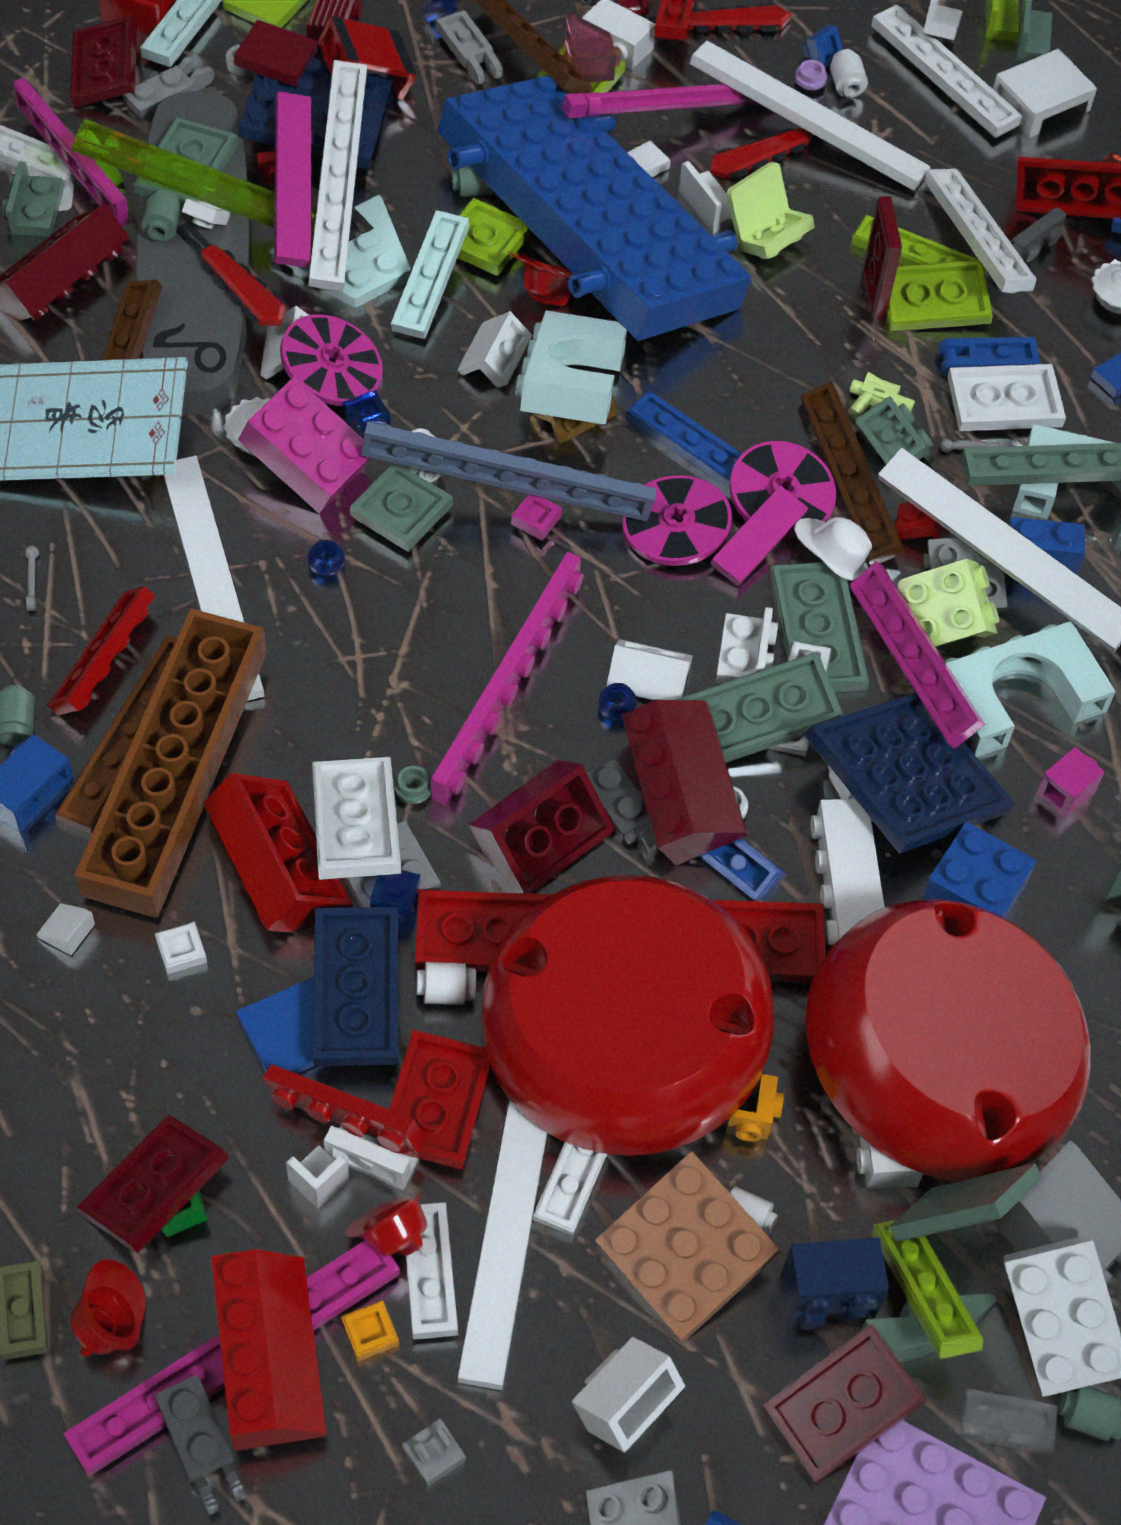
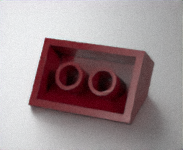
(542, 826)

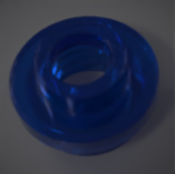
(326, 550)
(617, 692)

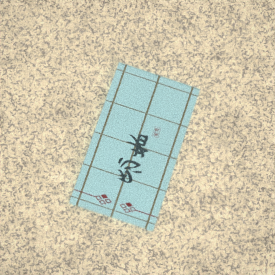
(90, 418)

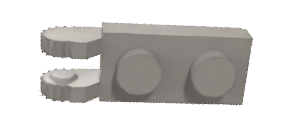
(468, 45)
(187, 77)

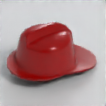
(544, 281)
(392, 1227)
(108, 1309)

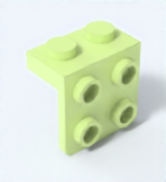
(763, 214)
(951, 602)

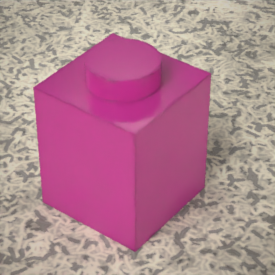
(1070, 782)

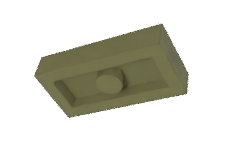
(22, 1311)

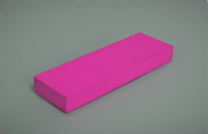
(759, 536)

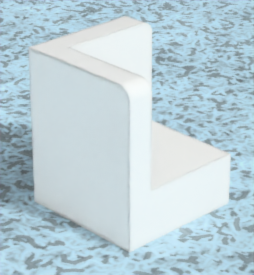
(318, 1175)

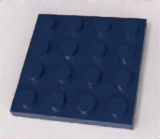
(259, 113)
(908, 772)

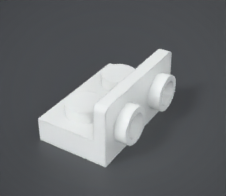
(745, 645)

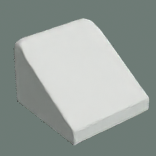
(67, 927)

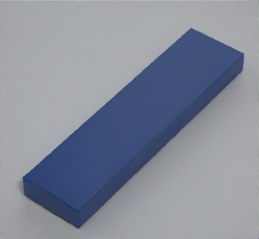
(684, 436)

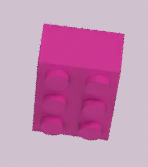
(305, 444)

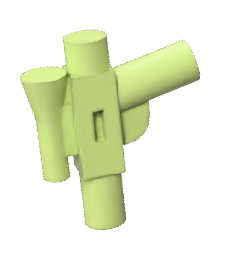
(874, 391)

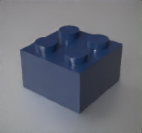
(834, 1282)

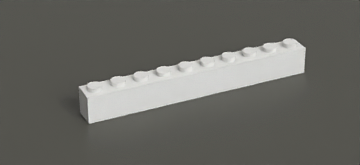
(850, 894)

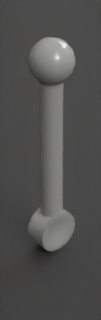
(947, 445)
(31, 552)

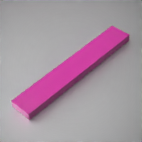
(61, 141)
(292, 180)
(916, 655)

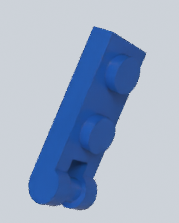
(987, 352)

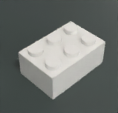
(1066, 1314)

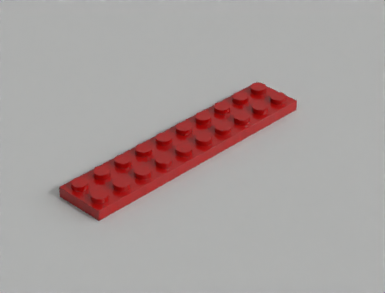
(473, 924)

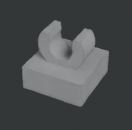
(433, 1452)

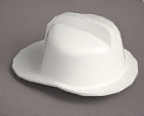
(837, 543)

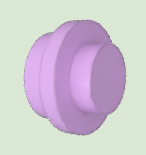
(811, 75)

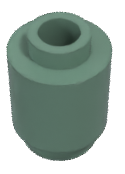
(469, 183)
(161, 215)
(16, 715)
(1092, 1412)

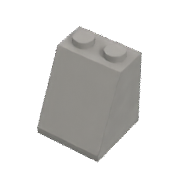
(1066, 1205)

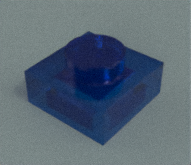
(439, 8)
(366, 409)
(396, 891)

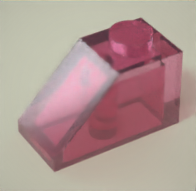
(591, 49)

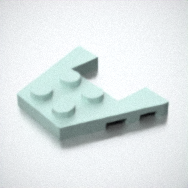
(373, 259)

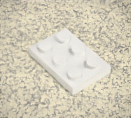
(1006, 397)

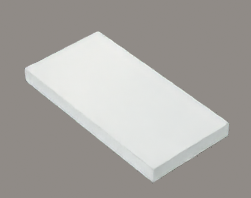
(355, 818)

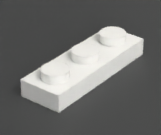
(432, 1279)

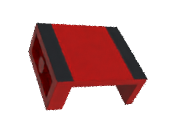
(368, 45)

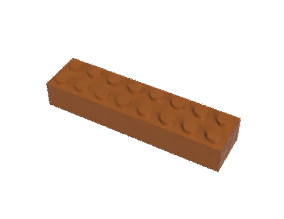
(171, 764)

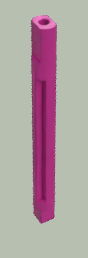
(632, 101)

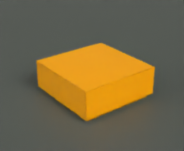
(370, 1330)

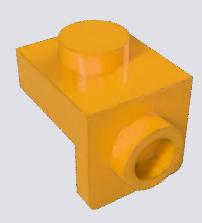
(757, 1124)

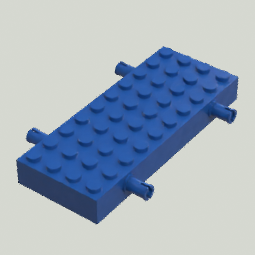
(594, 207)

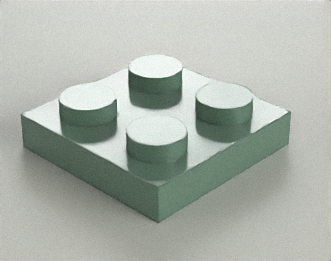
(401, 506)

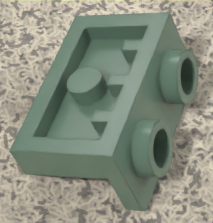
(32, 203)
(890, 429)

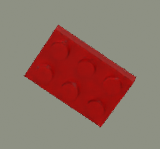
(443, 1092)

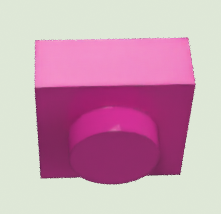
(536, 516)

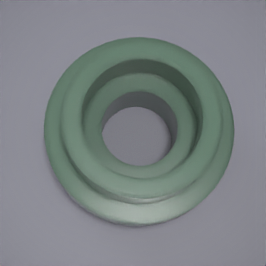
(409, 776)

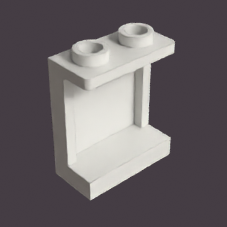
(1044, 89)

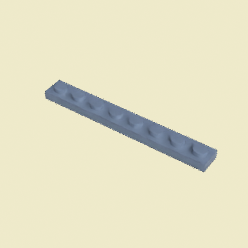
(507, 471)

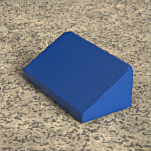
(746, 868)

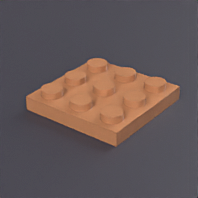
(688, 1246)

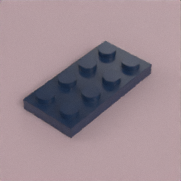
(355, 986)

